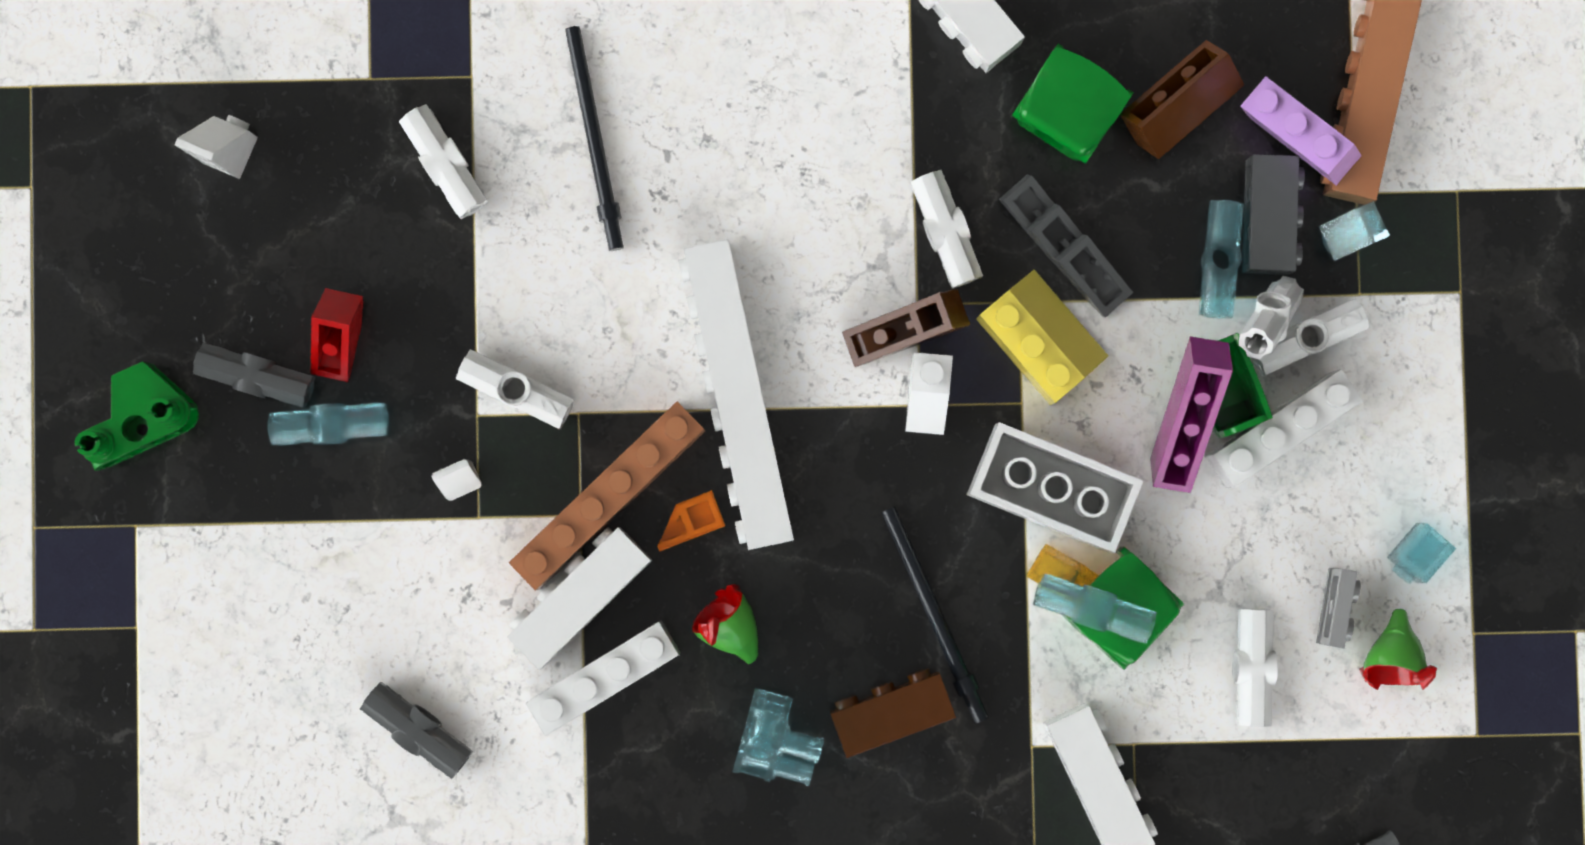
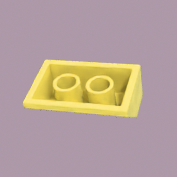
(1042, 337)

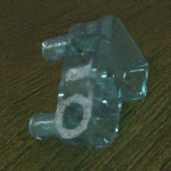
(769, 736)

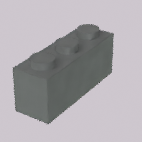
(1272, 214)

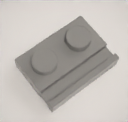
(1335, 620)

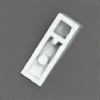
(220, 144)

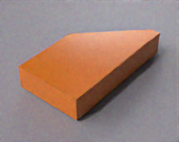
(691, 520)

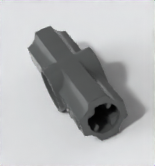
(253, 375)
(416, 730)

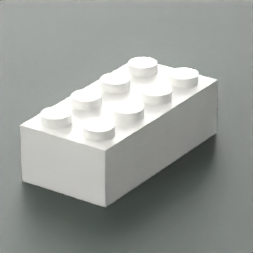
(1055, 487)

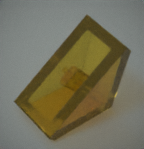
(1060, 565)

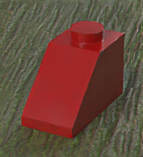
(335, 334)

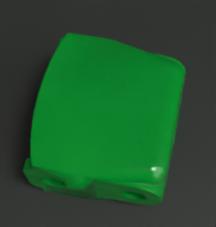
(1071, 104)
(1244, 398)
(1137, 585)

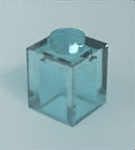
(1353, 231)
(1420, 554)

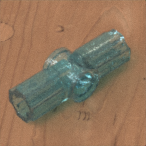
(1222, 234)
(328, 424)
(1095, 608)

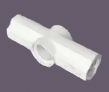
(443, 161)
(946, 229)
(1271, 317)
(1330, 329)
(493, 379)
(1254, 667)

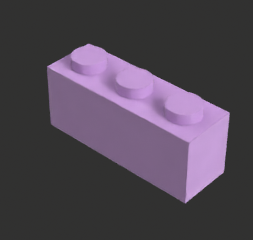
(1301, 130)

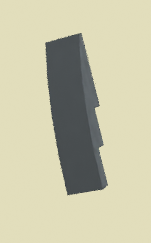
(1066, 245)

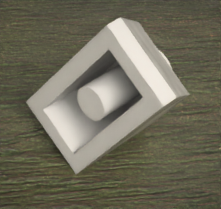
(928, 393)

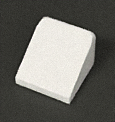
(457, 479)

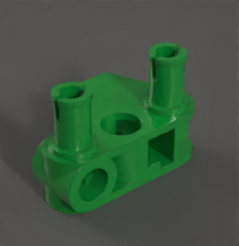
(138, 398)

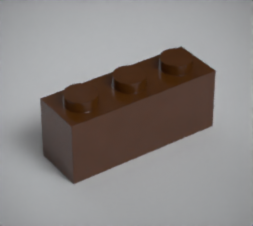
(1182, 99)
(892, 712)

